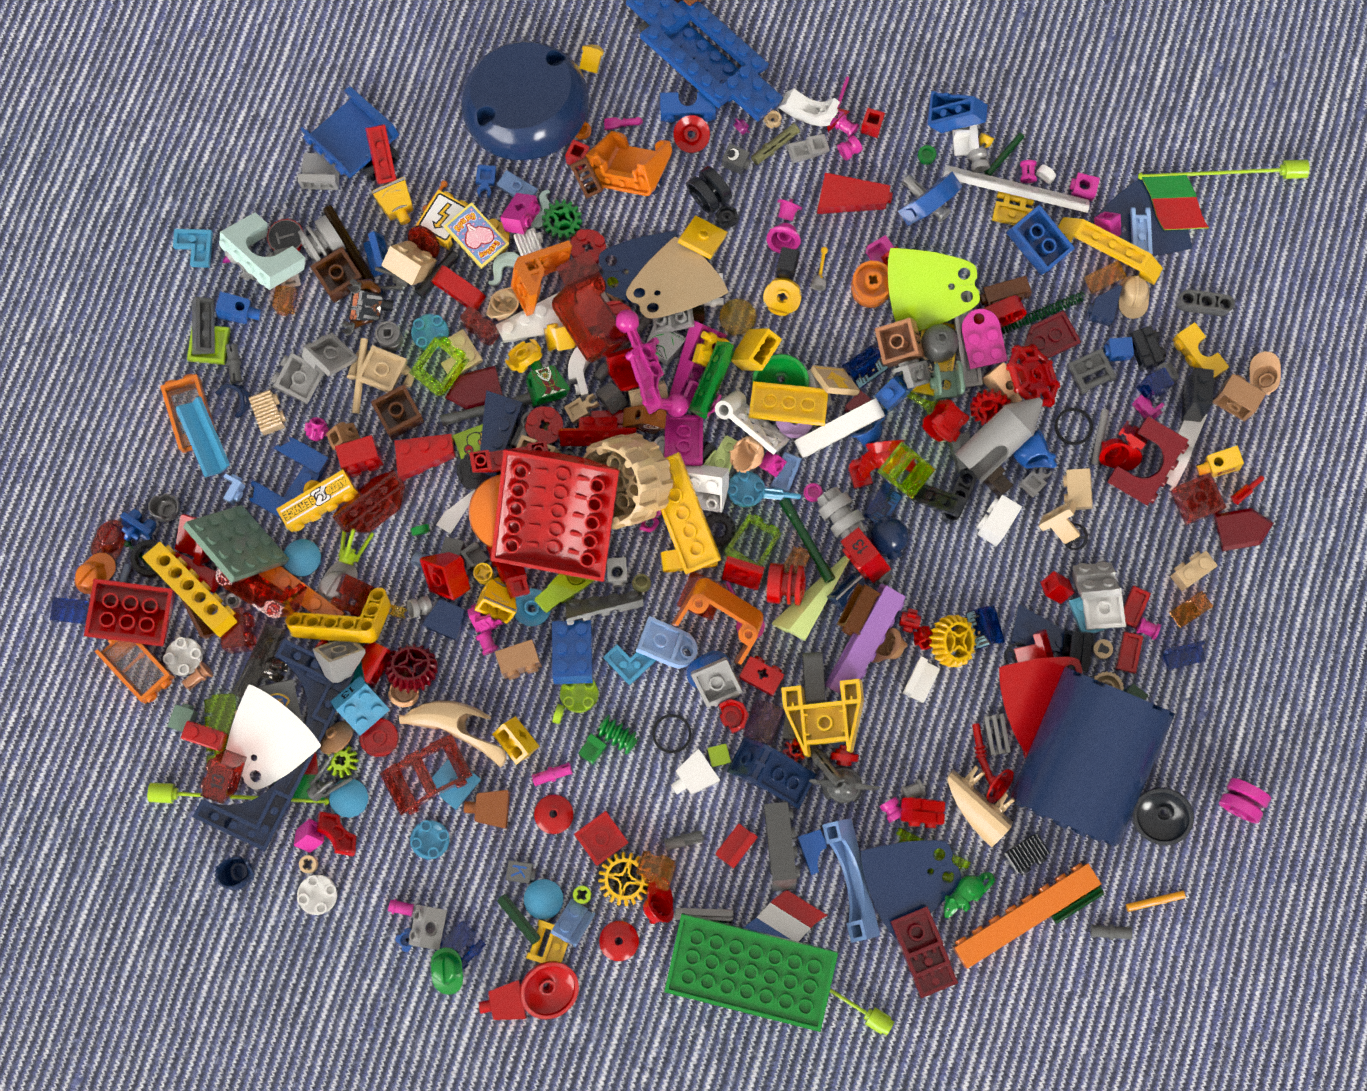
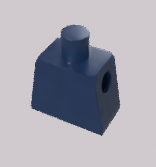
(446, 618)

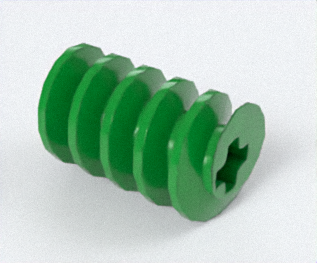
(617, 734)

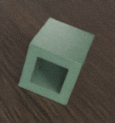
(181, 715)

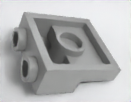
(328, 354)
(297, 378)
(1095, 580)
(717, 682)

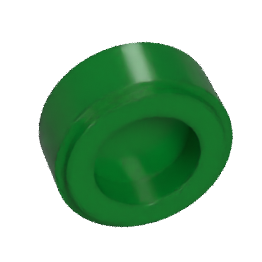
(927, 154)
(420, 530)

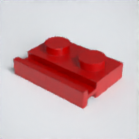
(1134, 439)

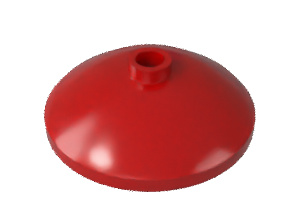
(553, 999)

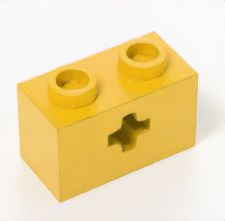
(515, 740)

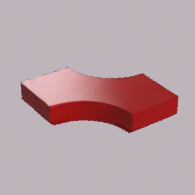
(331, 827)

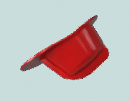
(1118, 453)
(658, 905)

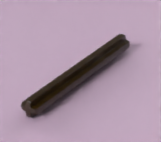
(348, 243)

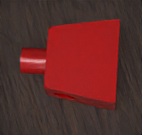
(504, 1003)

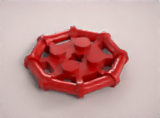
(1027, 369)

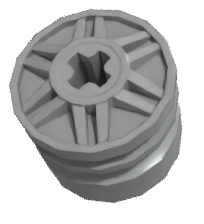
(320, 240)

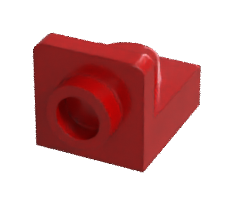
(855, 475)

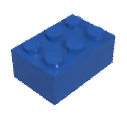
(1040, 240)
(572, 652)

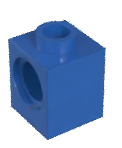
(1119, 349)

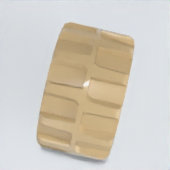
(642, 478)

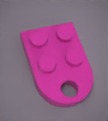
(983, 341)

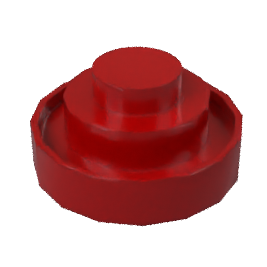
(844, 757)

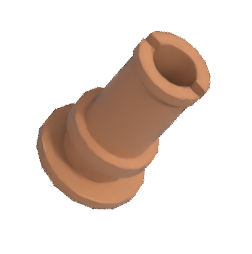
(196, 677)

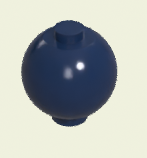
(889, 536)

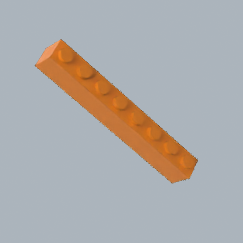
(1026, 915)

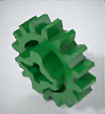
(555, 216)

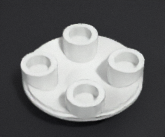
(183, 656)
(317, 894)

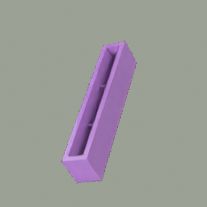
(862, 648)

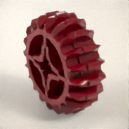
(399, 670)

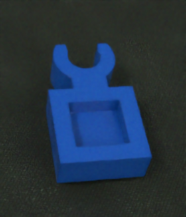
(485, 177)

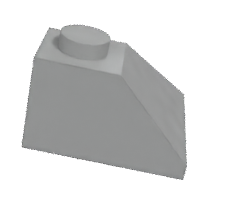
(339, 659)

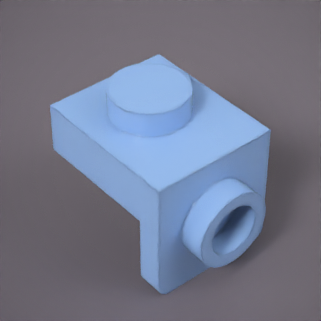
(234, 492)

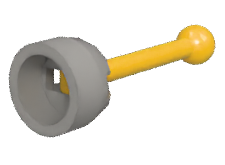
(819, 282)

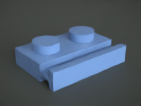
(573, 923)

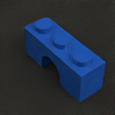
(673, 110)

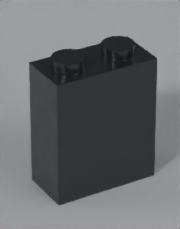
(1197, 395)

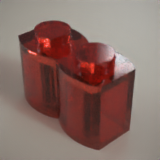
(482, 327)

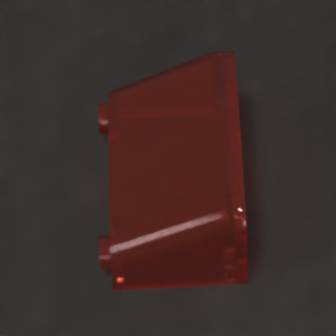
(589, 317)
(264, 594)

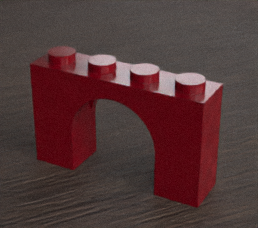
(1145, 488)

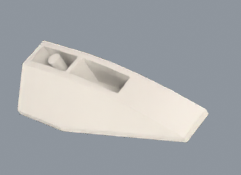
(710, 486)

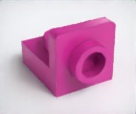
(1145, 408)
(772, 463)

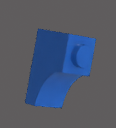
(811, 847)

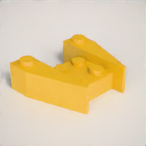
(825, 721)

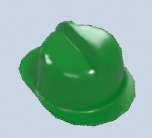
(447, 971)

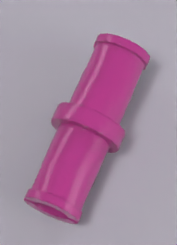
(552, 774)

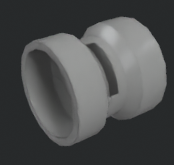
(978, 159)
(419, 606)

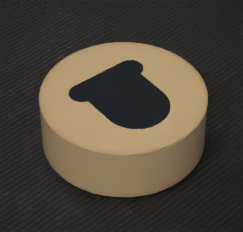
(1102, 649)

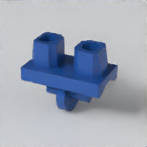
(134, 529)

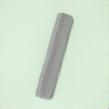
(712, 914)

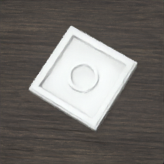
(1104, 612)

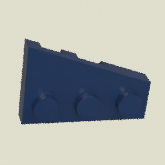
(1029, 623)

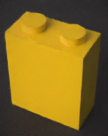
(755, 349)

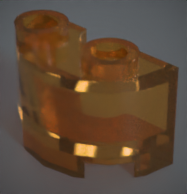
(656, 869)

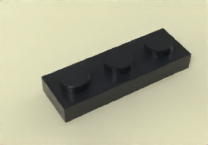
(939, 500)

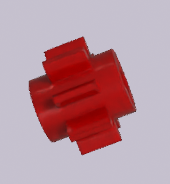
(910, 620)
(922, 638)
(792, 746)

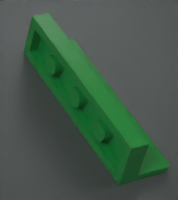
(712, 379)

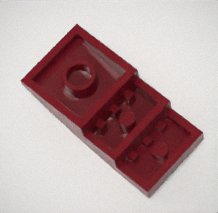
(924, 952)

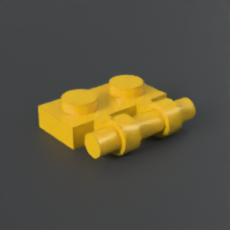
(1010, 213)
(704, 351)

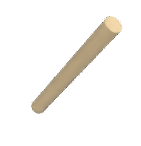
(358, 385)

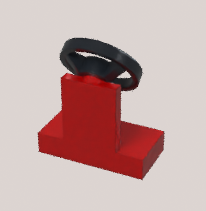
(1040, 649)

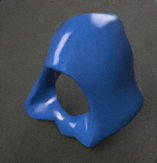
(1035, 453)

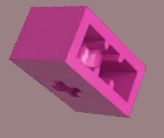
(520, 213)

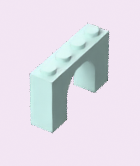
(267, 270)

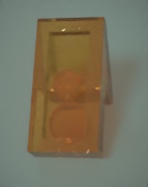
(1191, 609)

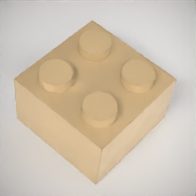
(409, 262)

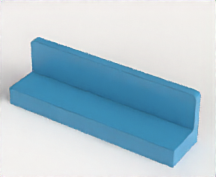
(203, 437)

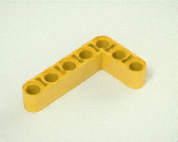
(344, 628)

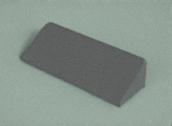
(203, 326)

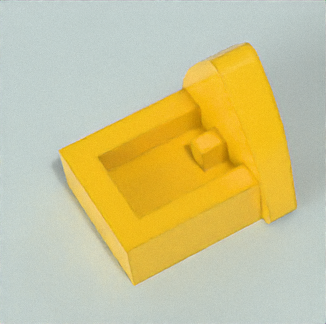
(591, 58)

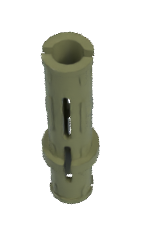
(767, 148)

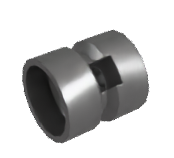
(389, 336)

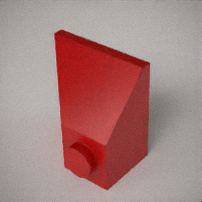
(374, 662)

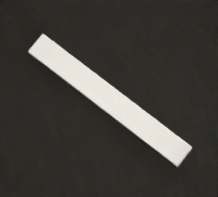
(1019, 189)

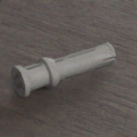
(917, 189)

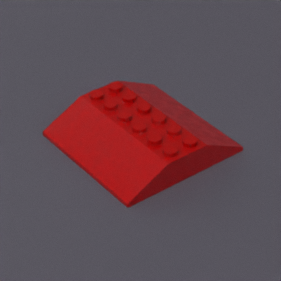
(554, 513)

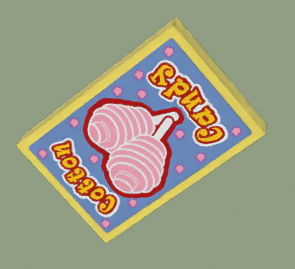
(476, 235)

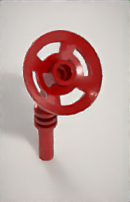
(998, 784)

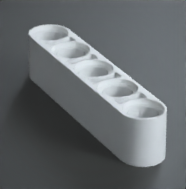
(839, 428)

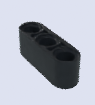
(963, 489)

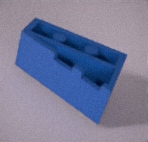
(955, 111)

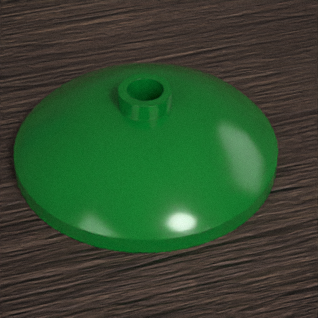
(786, 366)

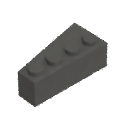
(780, 846)

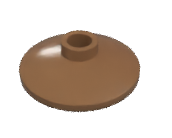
(336, 737)

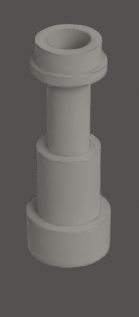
(230, 599)

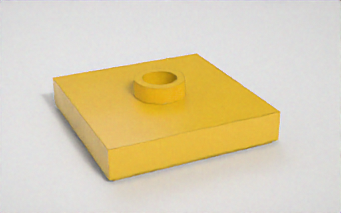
(702, 237)

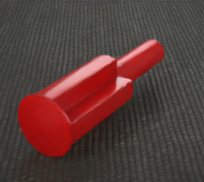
(1245, 491)

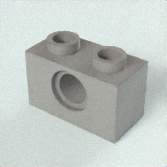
(432, 935)

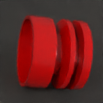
(785, 584)

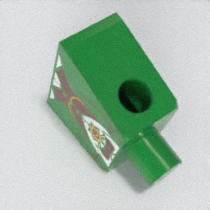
(545, 384)

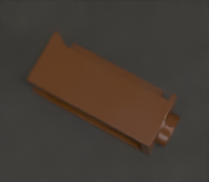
(1003, 290)
(857, 609)

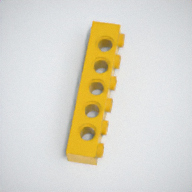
(218, 622)

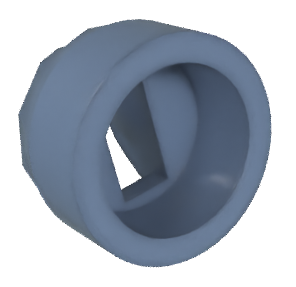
(416, 558)

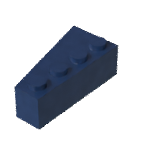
(499, 423)

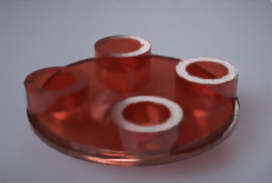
(424, 239)

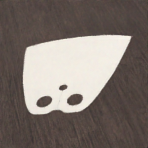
(272, 734)

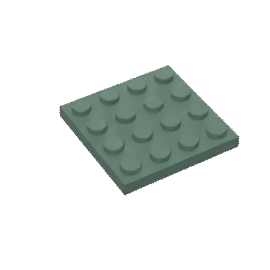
(236, 543)

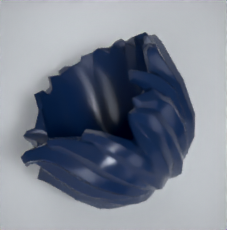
(234, 873)

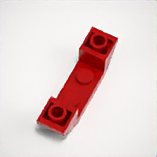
(492, 461)

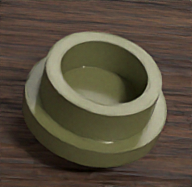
(641, 583)

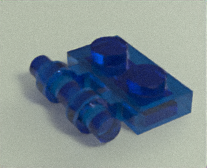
(459, 938)

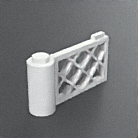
(735, 408)

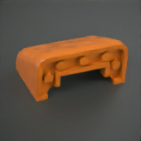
(628, 167)

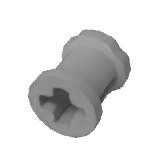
(913, 790)

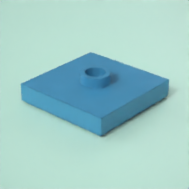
(454, 796)

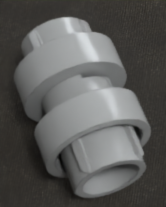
(837, 508)

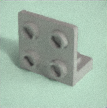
(318, 173)

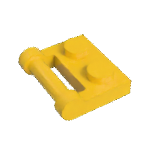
(554, 949)

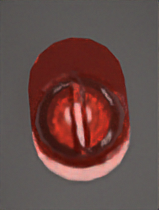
(109, 539)

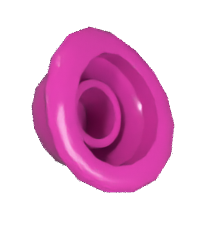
(783, 236)

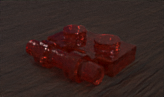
(354, 589)

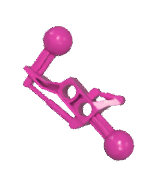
(647, 368)

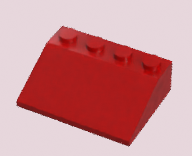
(129, 612)

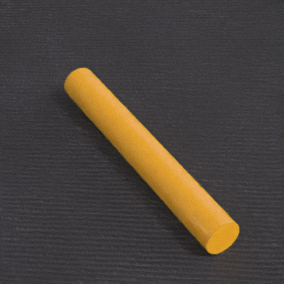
(1155, 901)

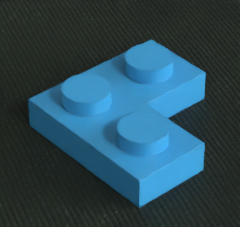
(198, 241)
(628, 668)

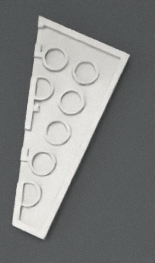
(523, 327)

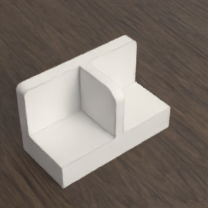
(965, 140)

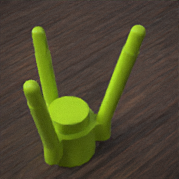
(346, 554)

